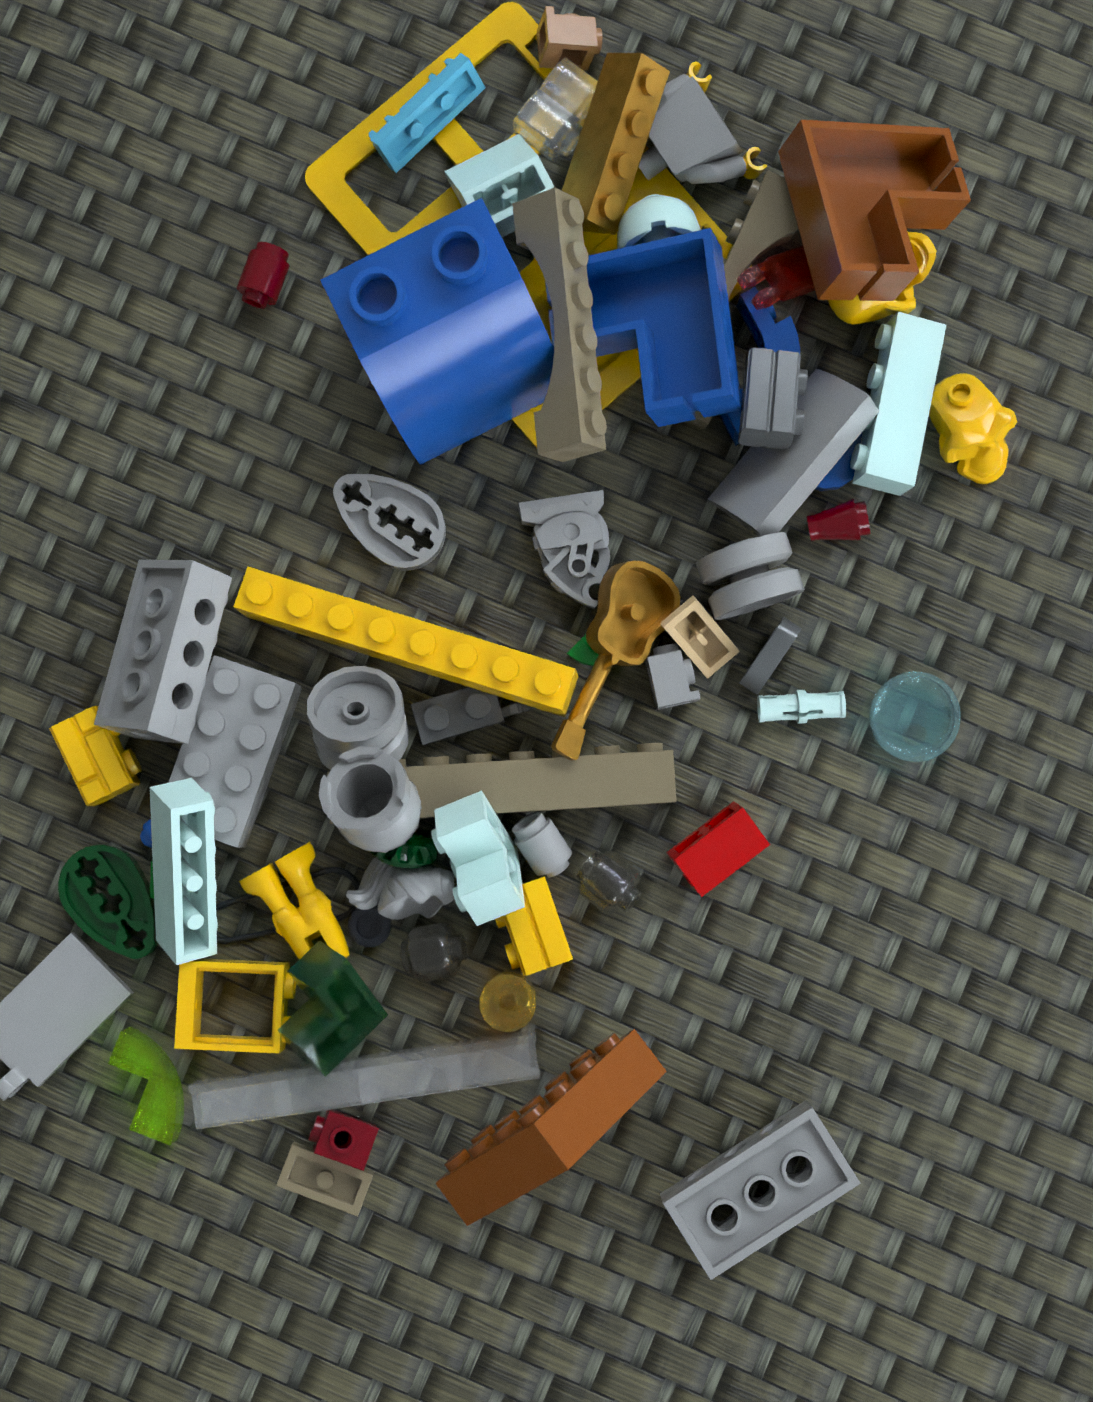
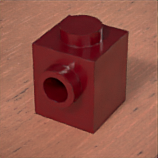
(356, 1148)

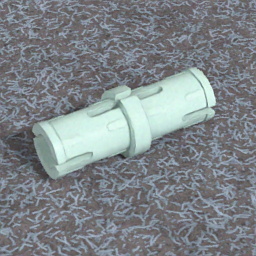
(801, 706)

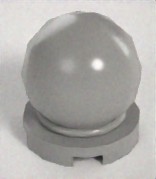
(371, 800)

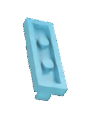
(427, 112)

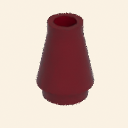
(840, 522)

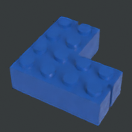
(676, 311)

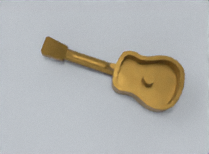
(628, 619)

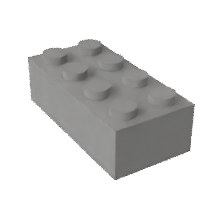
(237, 743)

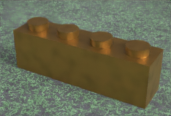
(614, 138)

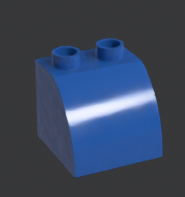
(445, 331)

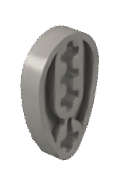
(409, 504)

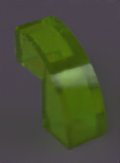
(162, 1102)

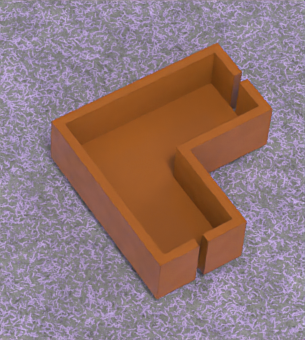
(860, 192)
(551, 1129)

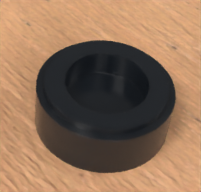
(369, 927)

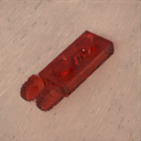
(785, 272)

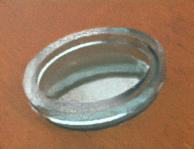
(915, 716)

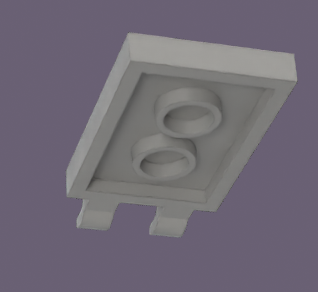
(55, 1012)

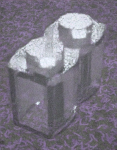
(556, 111)

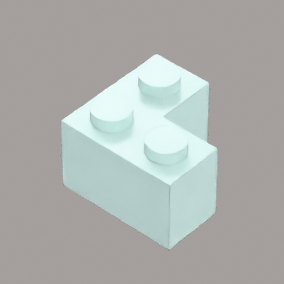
(480, 858)

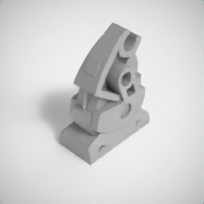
(566, 536)

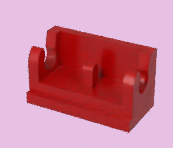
(718, 848)

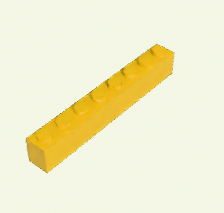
(407, 641)

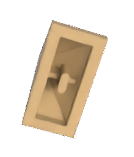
(700, 637)

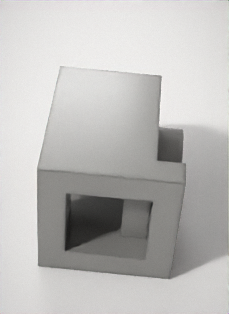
(670, 677)

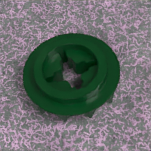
(415, 853)

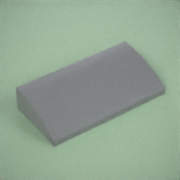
(774, 483)

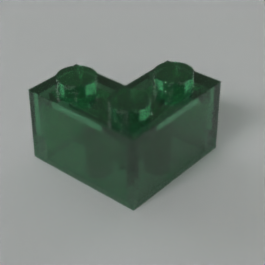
(338, 1009)

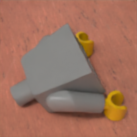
(693, 137)

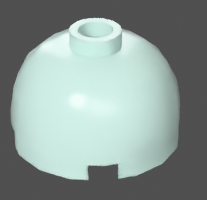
(655, 219)

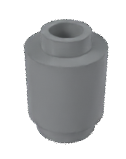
(541, 844)

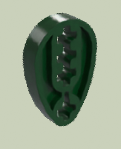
(88, 908)

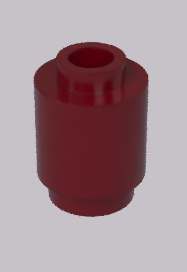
(263, 275)

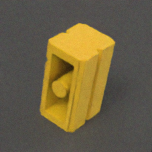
(95, 758)
(535, 931)

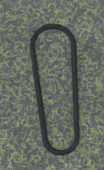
(260, 934)

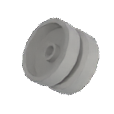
(747, 569)
(357, 710)

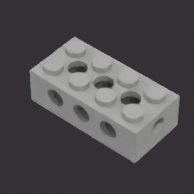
(162, 668)
(763, 1218)

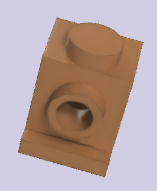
(567, 37)

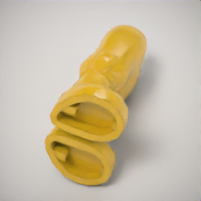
(314, 913)

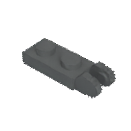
(460, 713)

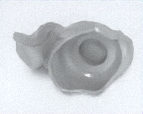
(403, 890)

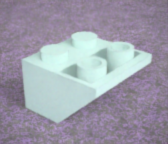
(500, 178)

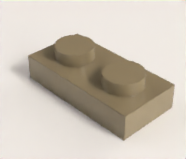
(325, 1179)

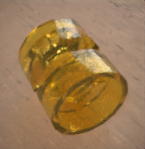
(508, 1001)

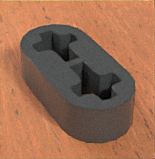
(770, 655)

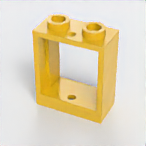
(190, 1006)

